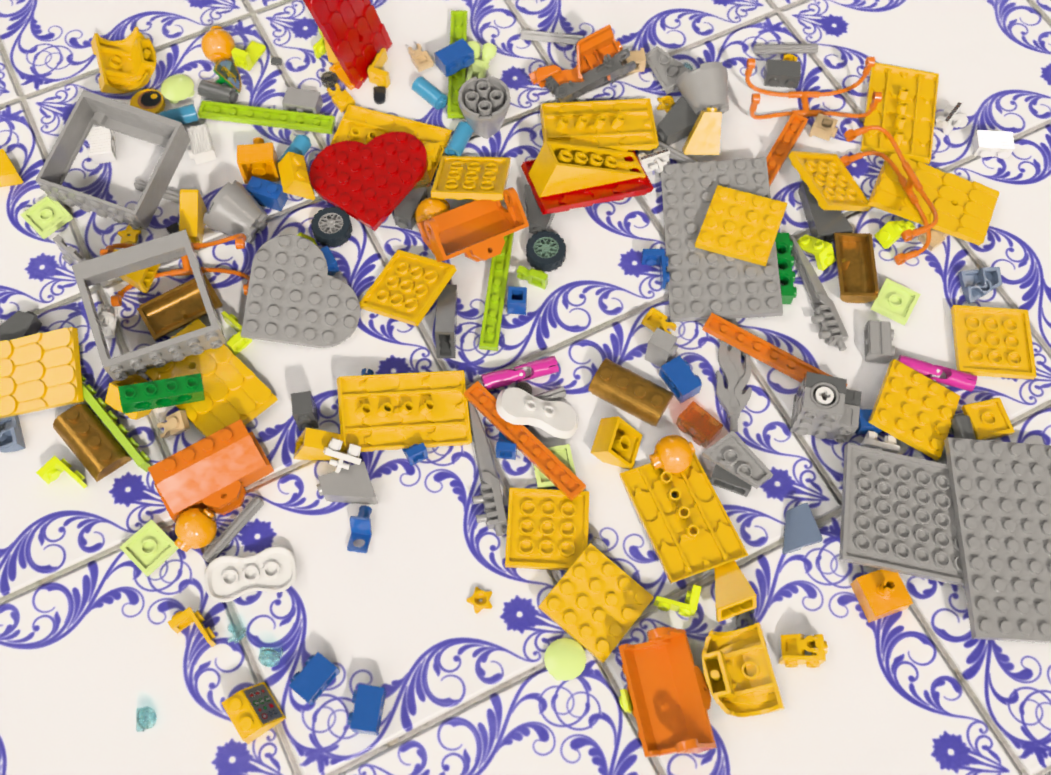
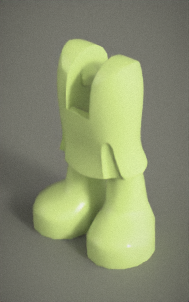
(481, 66)

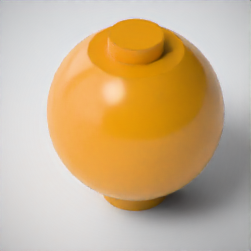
(217, 44)
(431, 207)
(672, 454)
(195, 529)

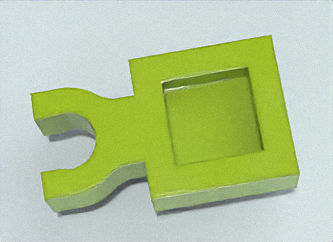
(534, 277)

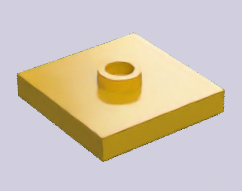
(988, 419)

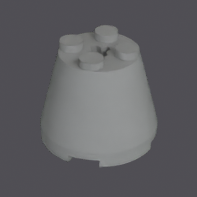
(705, 87)
(484, 104)
(236, 212)

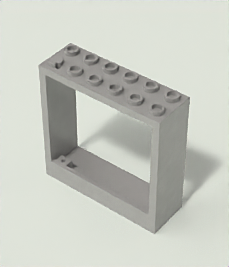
(126, 120)
(131, 260)

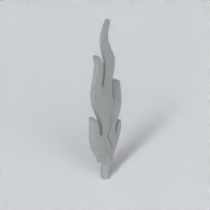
(736, 377)

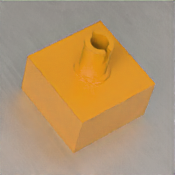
(258, 161)
(881, 594)

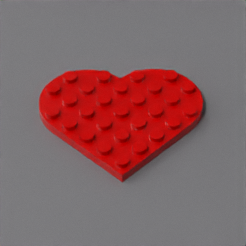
(370, 177)

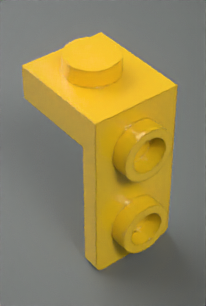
(374, 71)
(185, 618)
(811, 661)

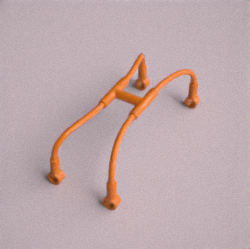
(804, 95)
(906, 184)
(116, 300)

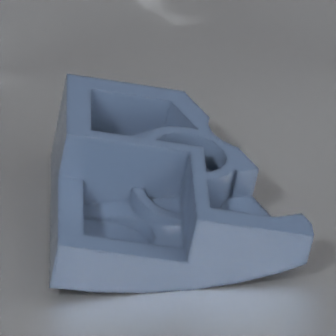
(979, 282)
(11, 435)
(800, 529)

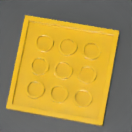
(471, 178)
(829, 181)
(741, 225)
(407, 287)
(993, 342)
(914, 409)
(545, 529)
(596, 602)

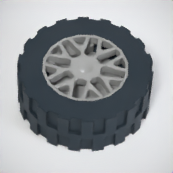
(331, 227)

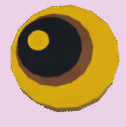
(148, 100)

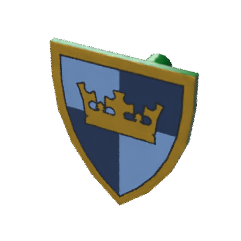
(228, 73)

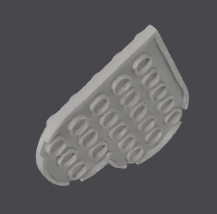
(295, 298)

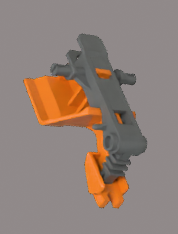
(597, 64)

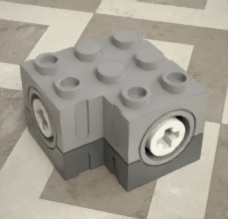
(825, 408)

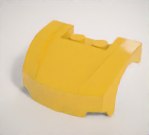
(124, 63)
(741, 672)

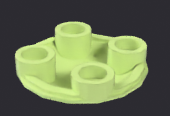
(177, 88)
(565, 659)

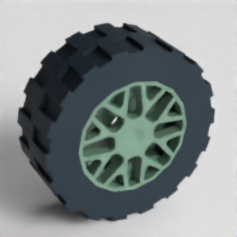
(546, 251)

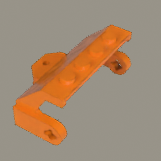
(474, 228)
(211, 472)
(667, 694)

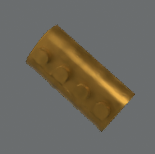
(856, 267)
(176, 308)
(630, 392)
(90, 441)

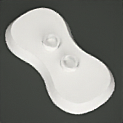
(524, 409)
(234, 576)

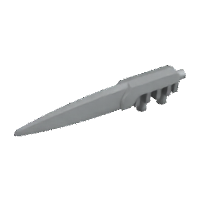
(824, 308)
(490, 486)

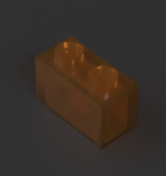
(699, 424)

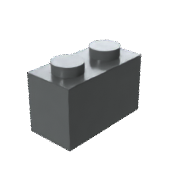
(782, 73)
(304, 410)

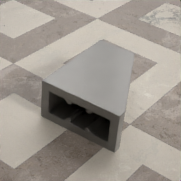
(348, 486)

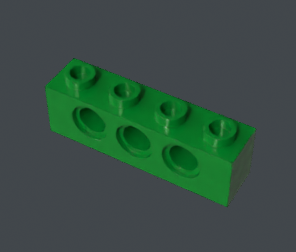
(786, 261)
(161, 393)

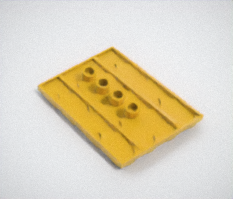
(904, 112)
(365, 124)
(601, 124)
(961, 205)
(40, 372)
(228, 385)
(403, 410)
(688, 530)

